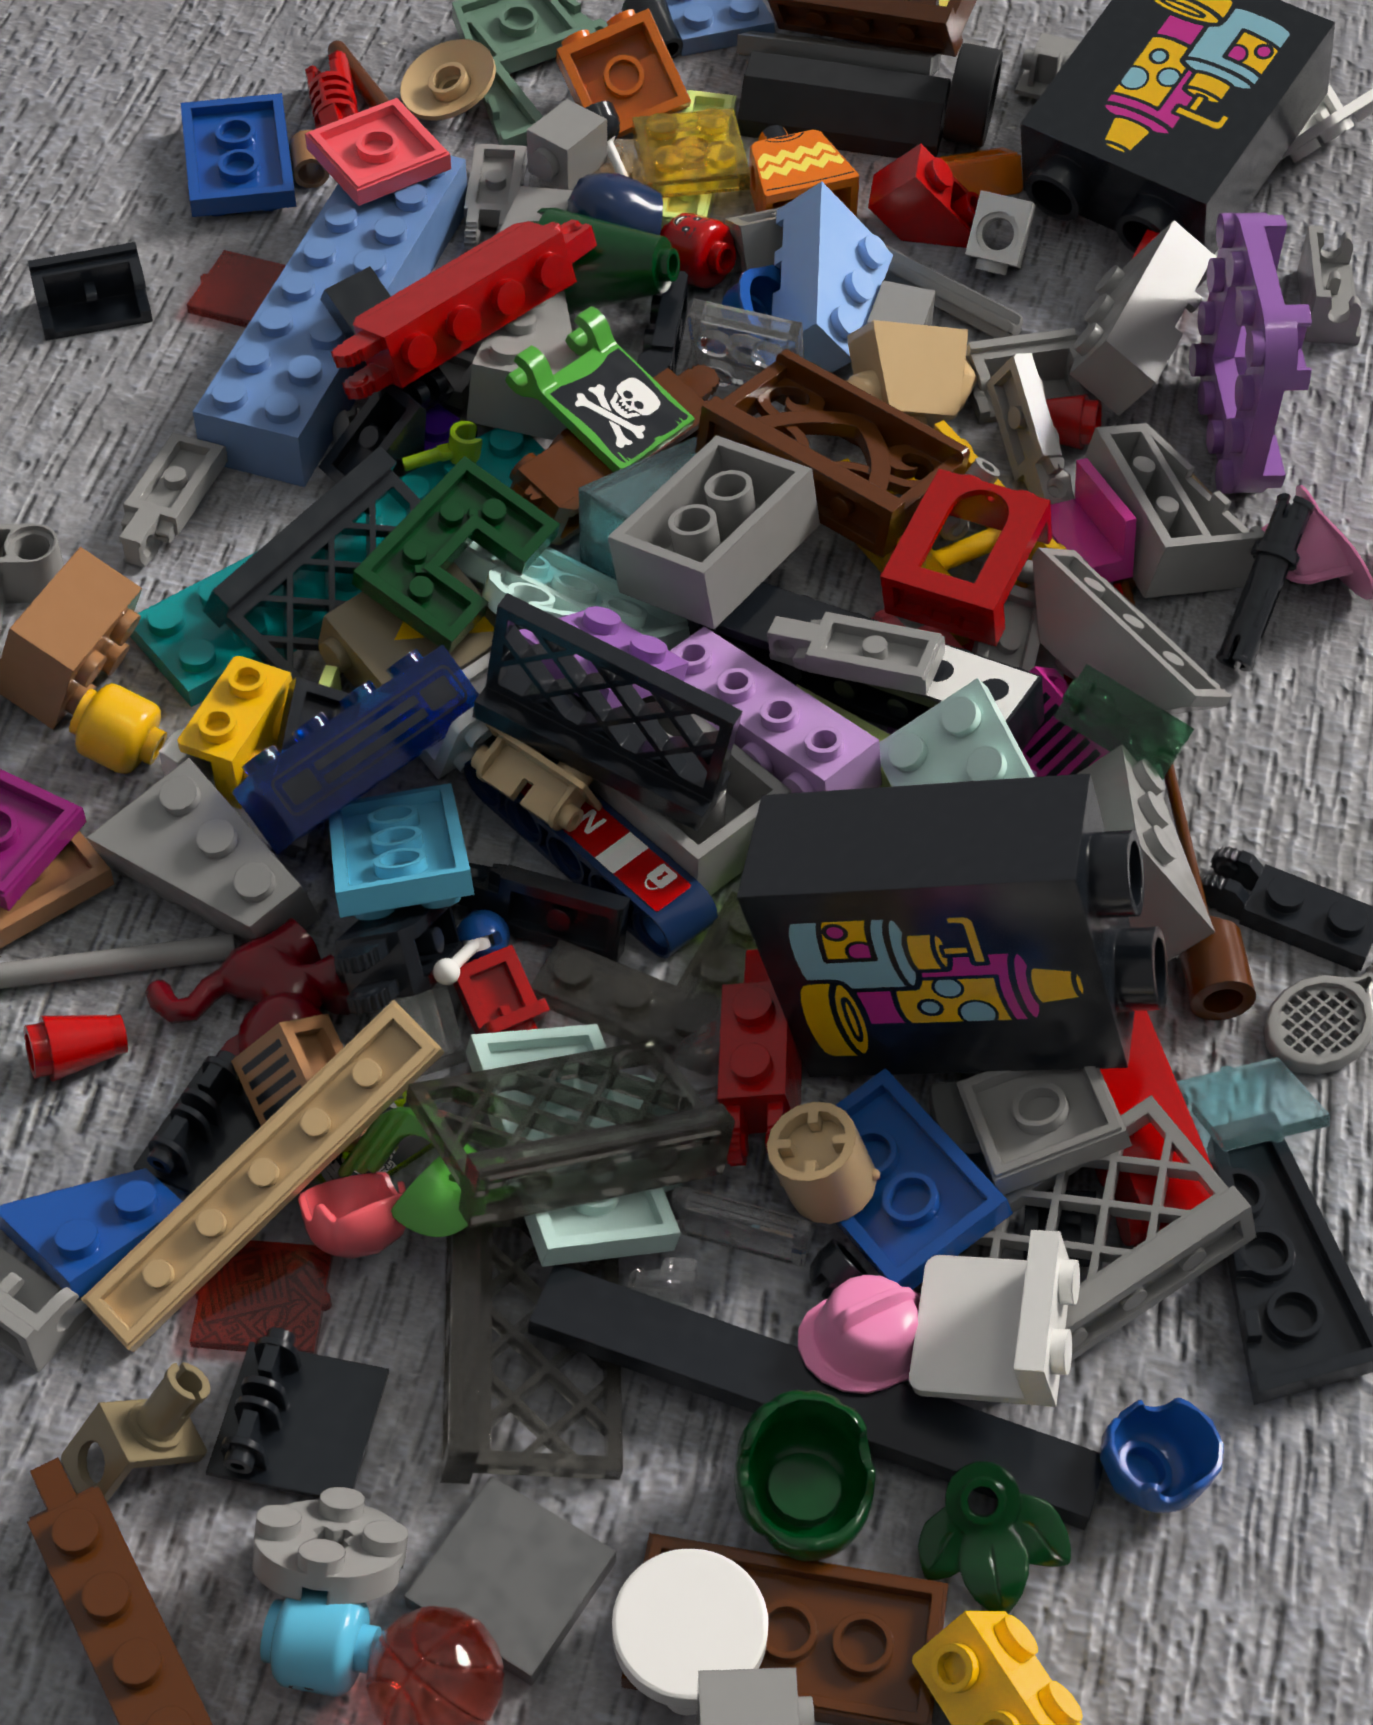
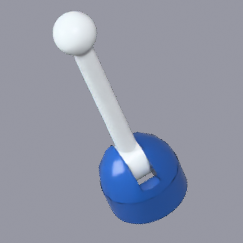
(473, 934)

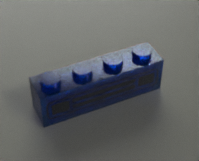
(356, 749)

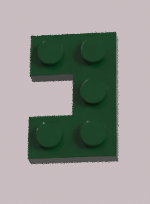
(411, 563)

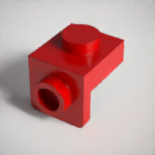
(499, 994)

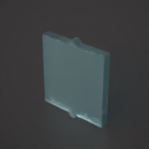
(1252, 1104)

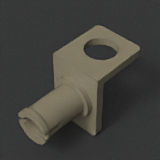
(141, 1431)

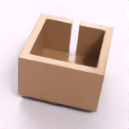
(68, 638)

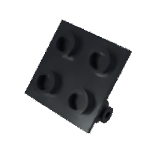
(202, 1127)
(297, 1418)

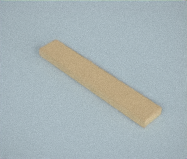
(262, 1176)

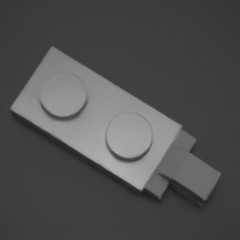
(1028, 429)
(168, 495)
(859, 650)

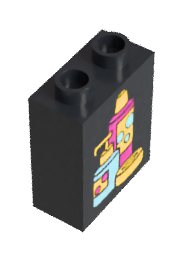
(1174, 113)
(952, 927)

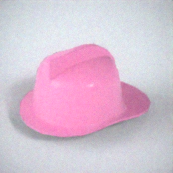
(1328, 554)
(861, 1335)

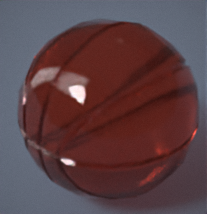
(435, 1670)

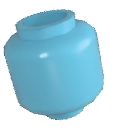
(317, 1644)

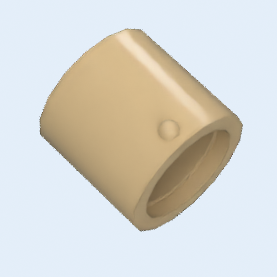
(822, 1162)

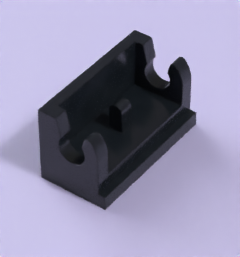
(90, 291)

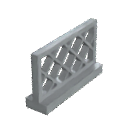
(1166, 1258)

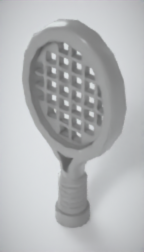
(1330, 986)

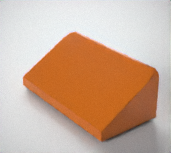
(988, 170)

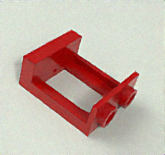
(954, 603)

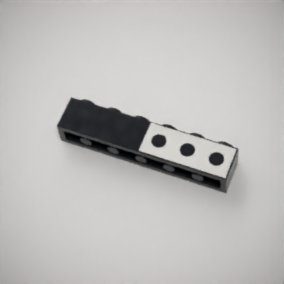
(1013, 688)

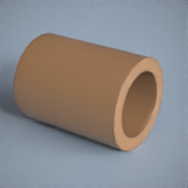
(305, 167)

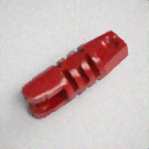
(331, 91)

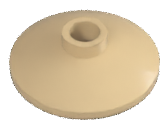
(448, 79)

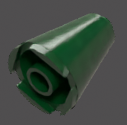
(621, 266)

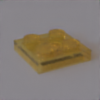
(691, 152)

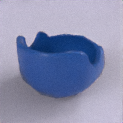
(1161, 1455)

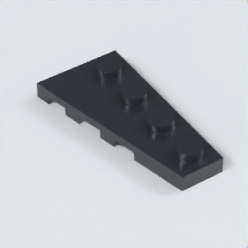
(1290, 1284)

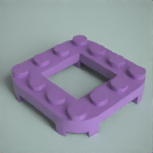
(1247, 352)

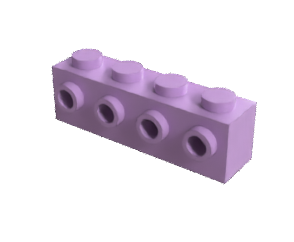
(781, 724)

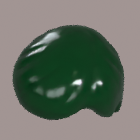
(805, 1474)

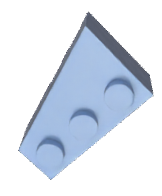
(827, 273)

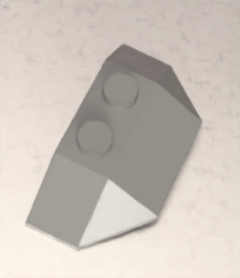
(1093, 624)

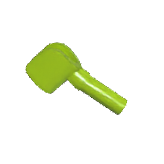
(461, 443)

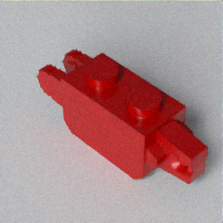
(756, 1058)

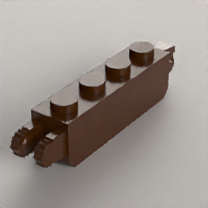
(555, 475)
(111, 1606)

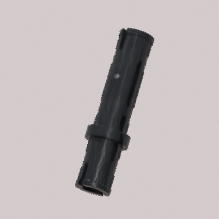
(1273, 560)

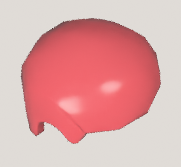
(352, 1214)

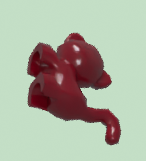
(276, 972)

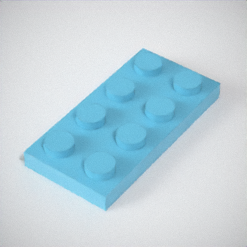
(399, 853)

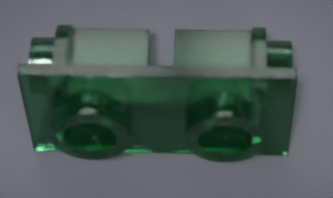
(1119, 716)

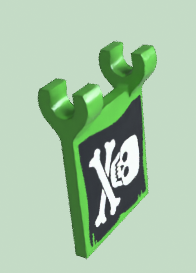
(602, 395)

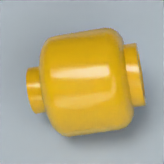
(117, 728)

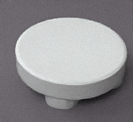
(685, 1617)

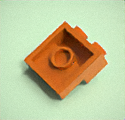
(623, 66)

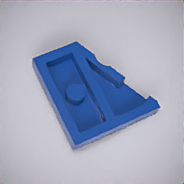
(87, 1227)

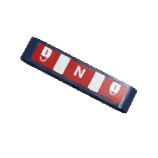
(614, 856)

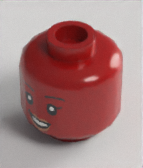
(703, 248)

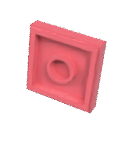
(378, 151)

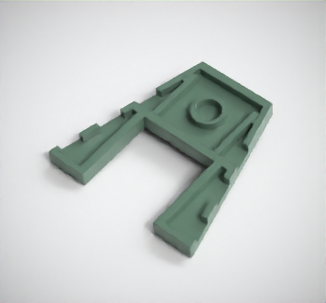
(517, 37)

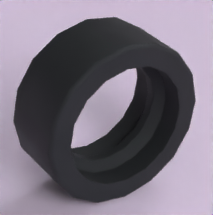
(972, 94)

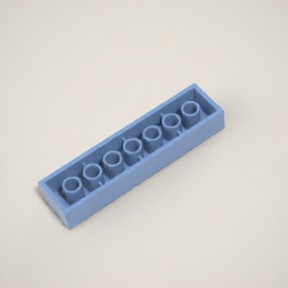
(280, 383)

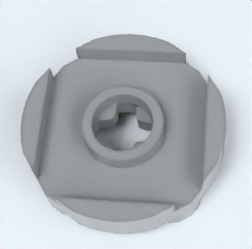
(329, 1547)

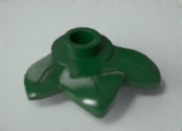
(993, 1547)

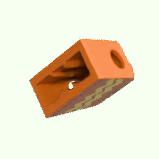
(793, 163)

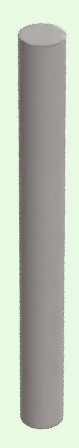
(116, 961)

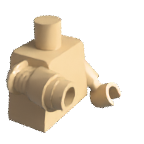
(913, 368)

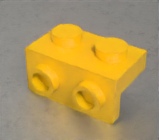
(237, 721)
(989, 1675)

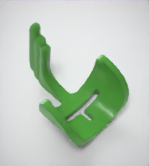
(434, 1196)

